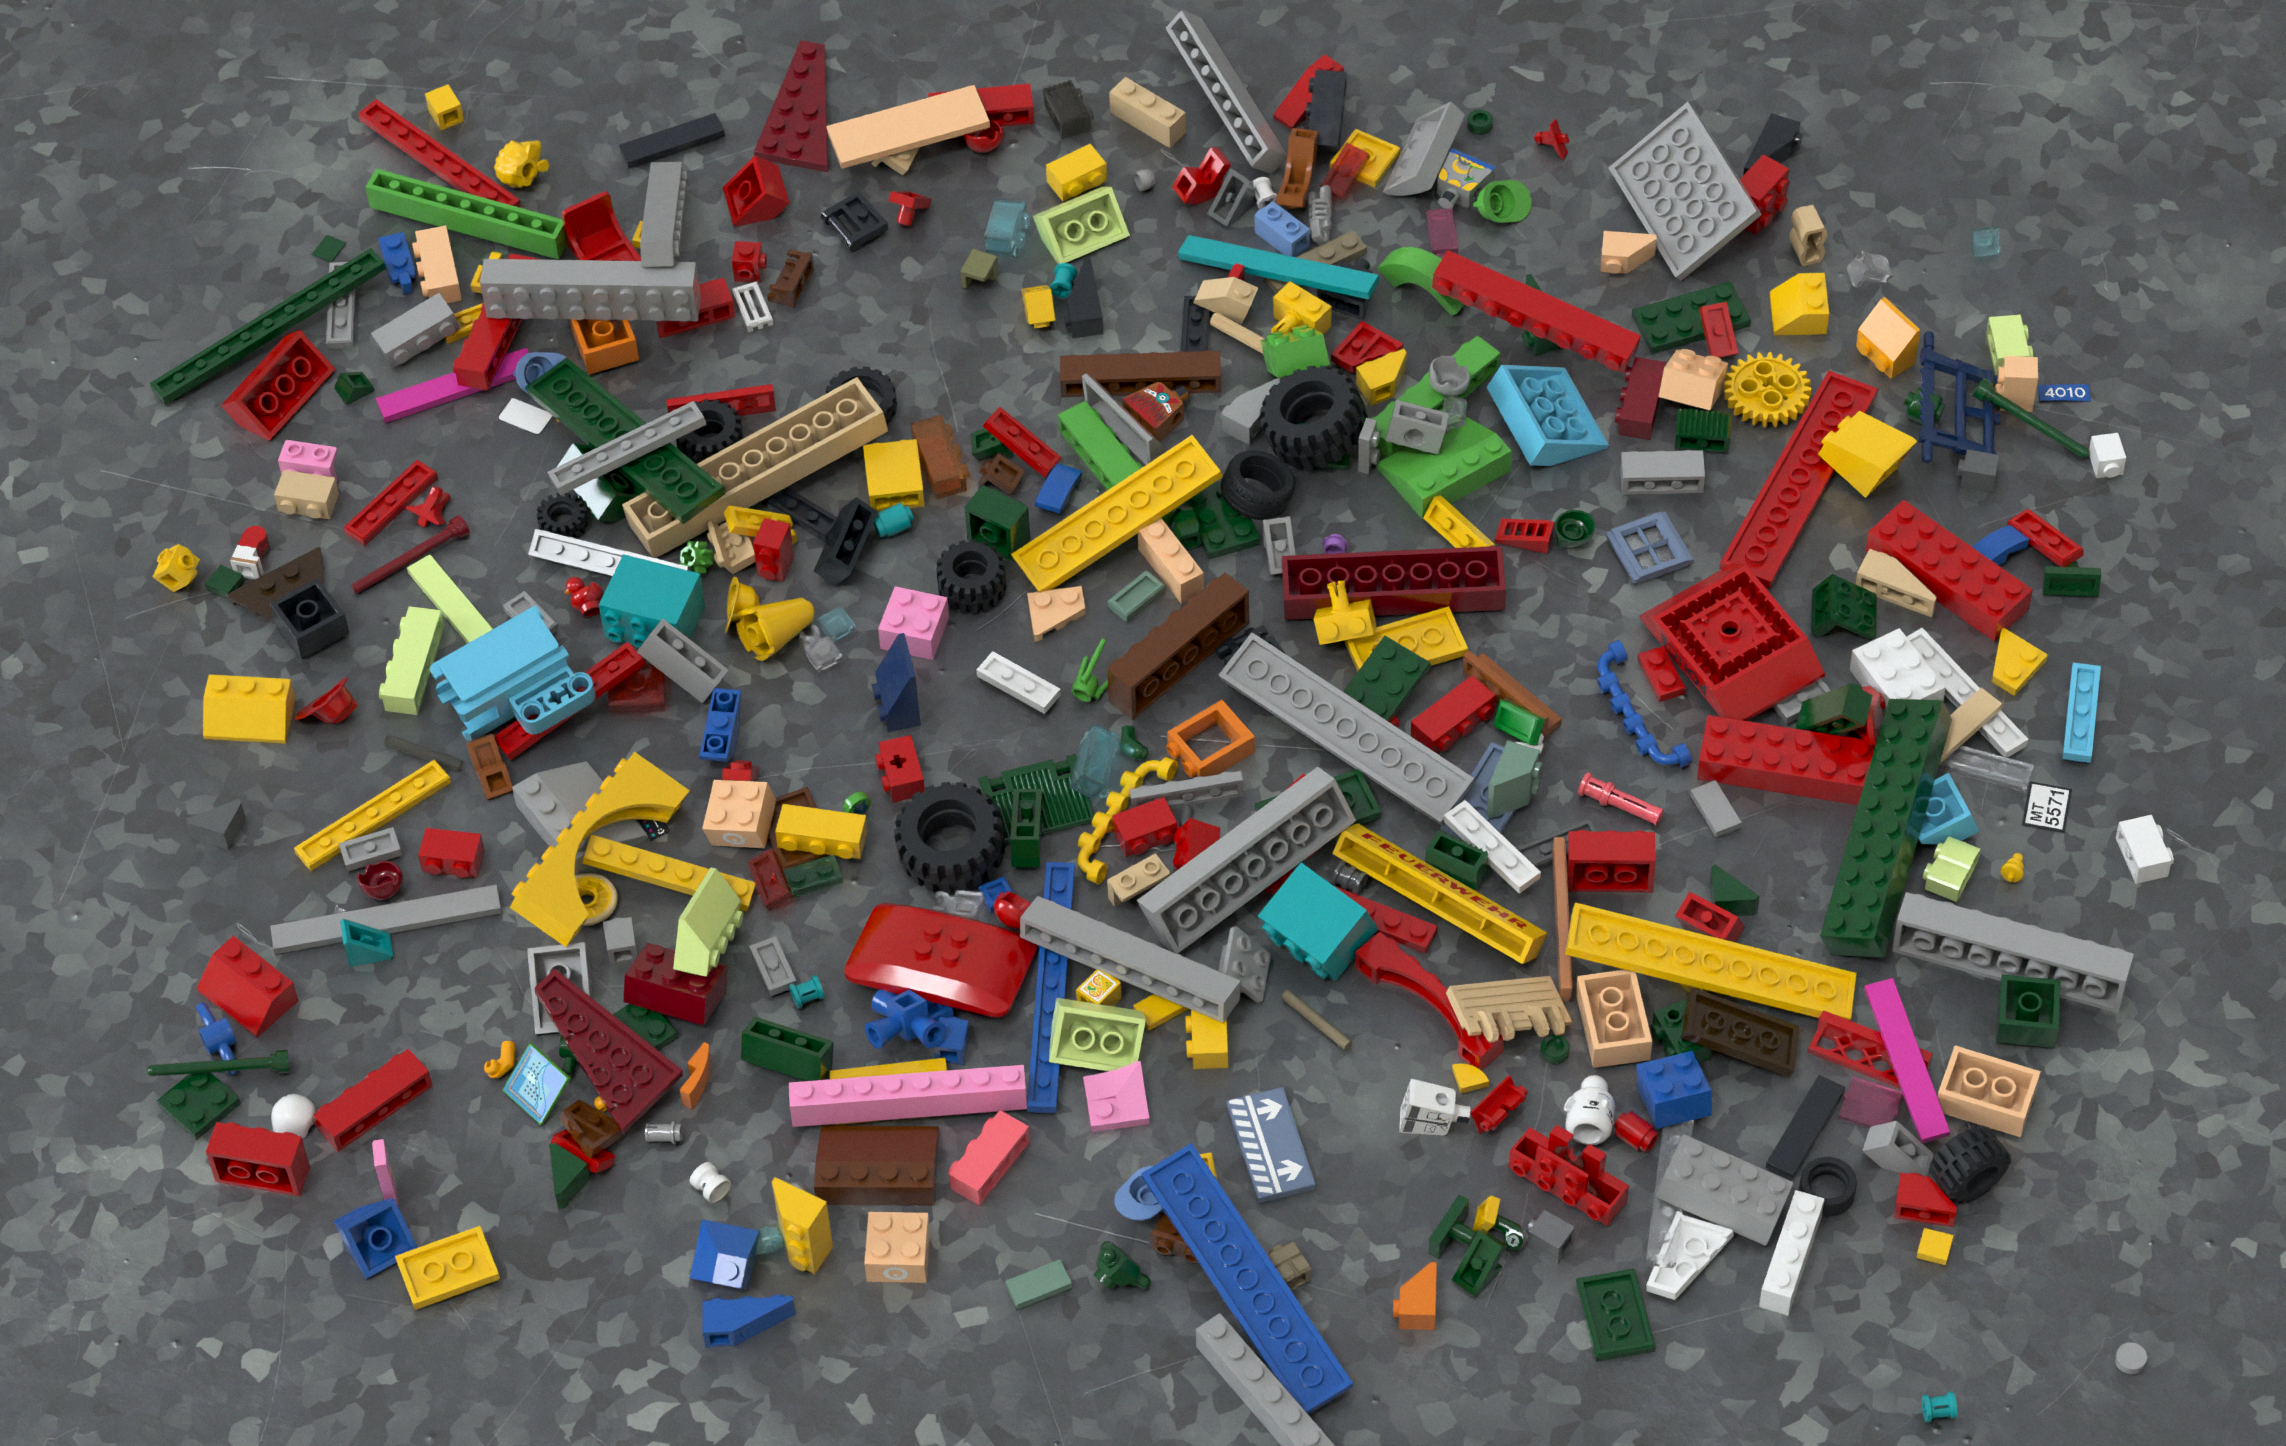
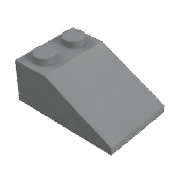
(571, 962)

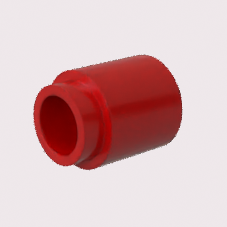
(1636, 1131)

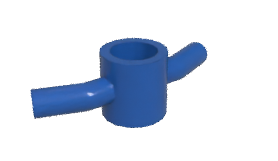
(216, 1035)

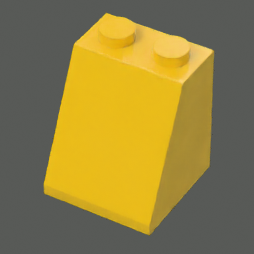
(1865, 451)

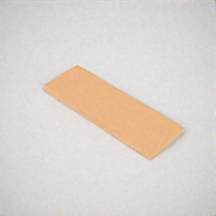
(908, 126)

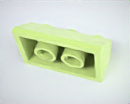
(1081, 225)
(1095, 1035)

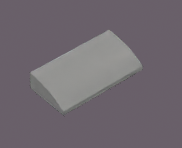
(1424, 151)
(1125, 426)

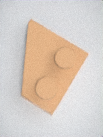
(1054, 609)

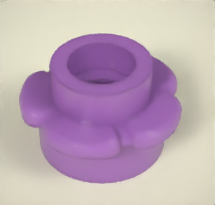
(1335, 544)

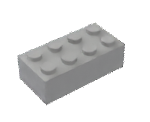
(1724, 1189)

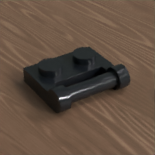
(860, 216)

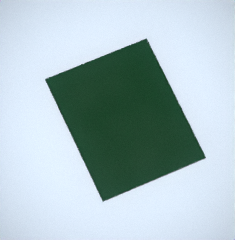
(328, 248)

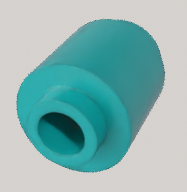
(893, 520)

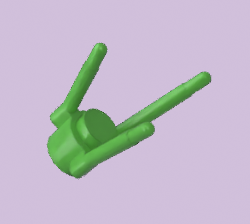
(1086, 683)

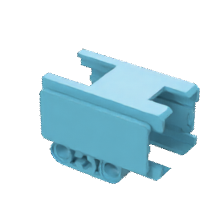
(511, 675)

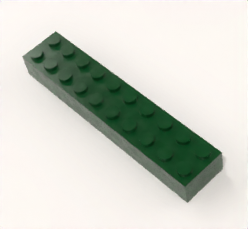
(1886, 828)

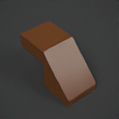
(489, 766)

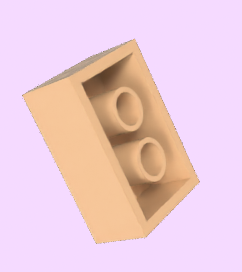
(1613, 1018)
(1988, 1091)

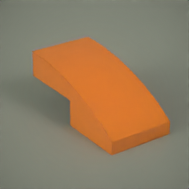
(699, 1071)

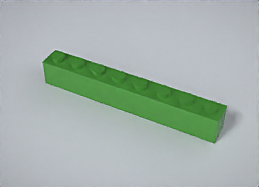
(466, 213)

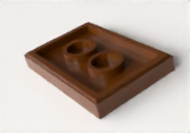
(791, 858)

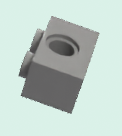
(1416, 427)

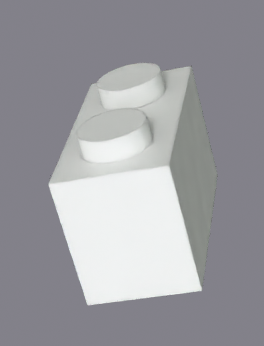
(2144, 849)

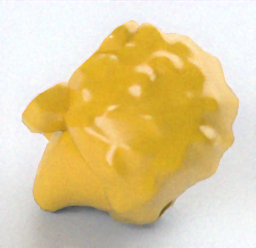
(520, 163)

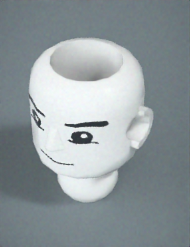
(1590, 1112)

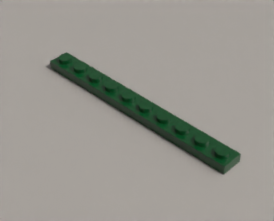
(267, 326)

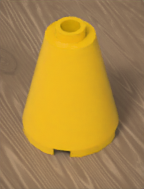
(773, 625)

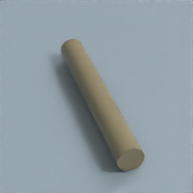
(1317, 1020)

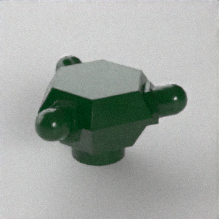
(1118, 1268)

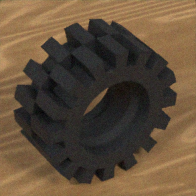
(559, 506)

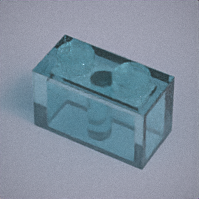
(1006, 227)

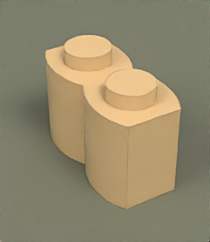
(1808, 235)

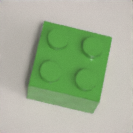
(1294, 350)

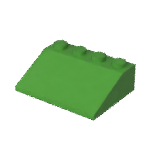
(1464, 463)

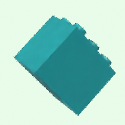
(645, 594)
(1317, 923)

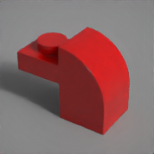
(1202, 183)

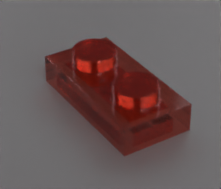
(1345, 170)
(770, 879)

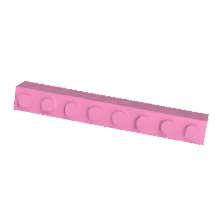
(907, 1095)

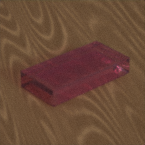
(1441, 231)

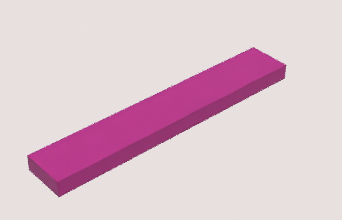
(440, 391)
(1907, 1061)

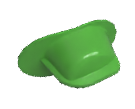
(1504, 201)

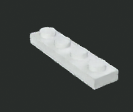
(1501, 853)

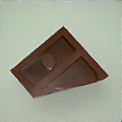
(590, 1127)

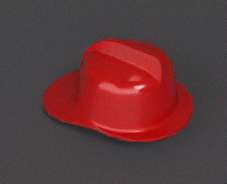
(331, 706)

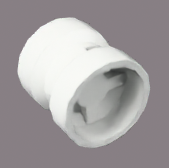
(710, 1182)

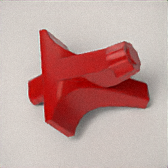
(1553, 137)
(431, 508)

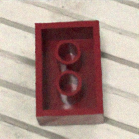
(680, 994)

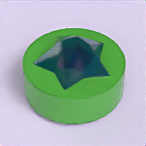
(857, 803)

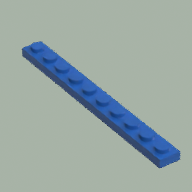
(1050, 985)

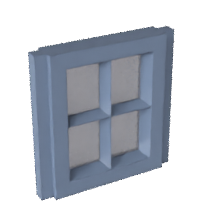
(1649, 547)

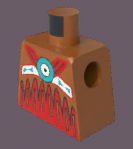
(1157, 408)

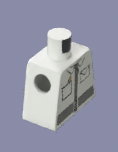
(1430, 1109)

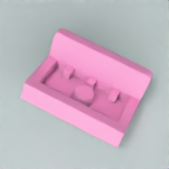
(308, 458)

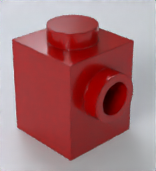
(748, 261)

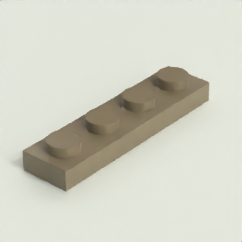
(1344, 248)

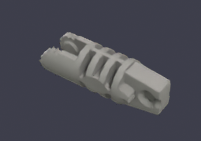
(1320, 215)

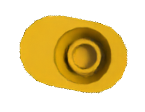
(739, 597)

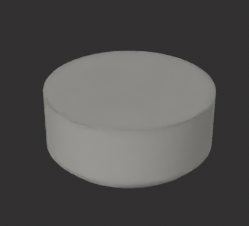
(2131, 1358)

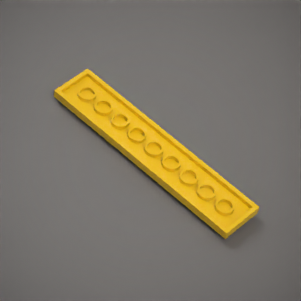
(1709, 963)

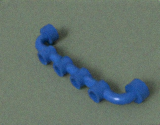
(1633, 722)

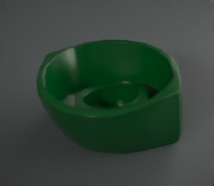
(1574, 528)

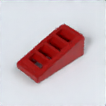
(1535, 527)

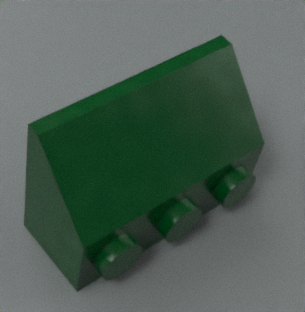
(606, 493)

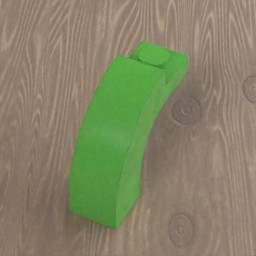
(1416, 267)

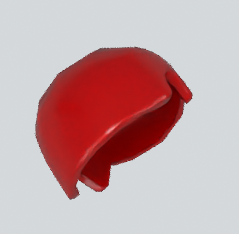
(985, 139)
(1010, 908)

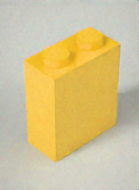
(893, 474)

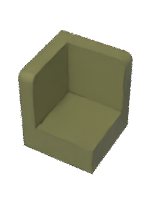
(979, 267)

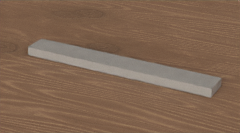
(388, 918)

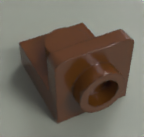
(1001, 473)

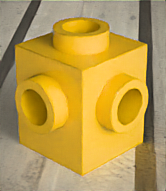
(176, 567)

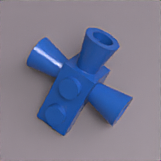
(907, 1017)

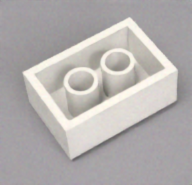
(1895, 669)

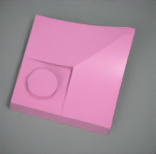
(1117, 1098)

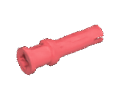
(1608, 794)

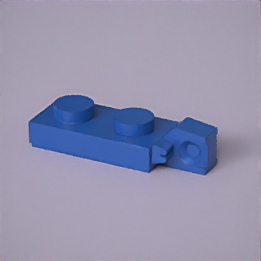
(398, 260)

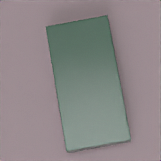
(1136, 596)
(1038, 1284)

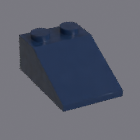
(897, 688)

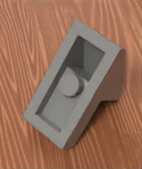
(1278, 542)

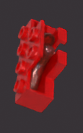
(1574, 1179)

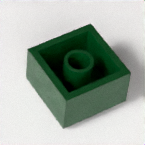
(997, 521)
(2028, 1011)

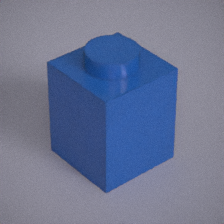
(955, 1041)

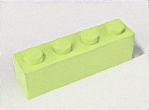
(412, 660)

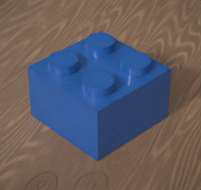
(1674, 1089)

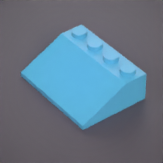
(1545, 414)

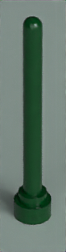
(1986, 392)
(277, 1062)

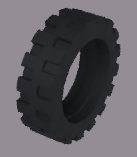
(871, 380)

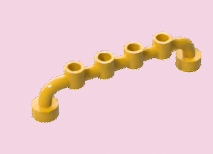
(1117, 803)

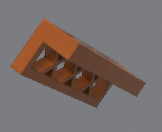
(1508, 688)

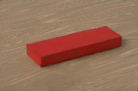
(1022, 442)
(2046, 538)

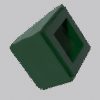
(353, 386)

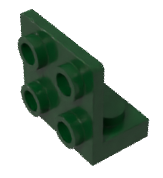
(1845, 605)

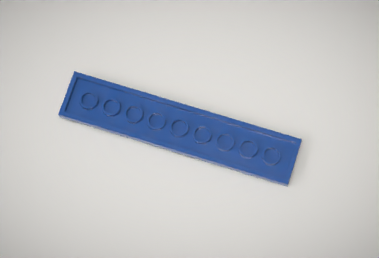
(1246, 1279)

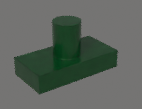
(2071, 580)
(1452, 1228)

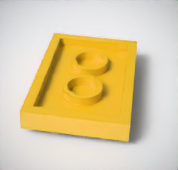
(447, 1267)

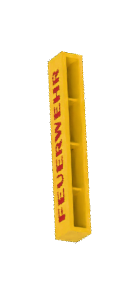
(1440, 893)

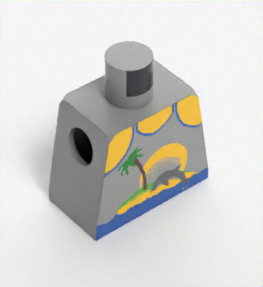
(1462, 179)

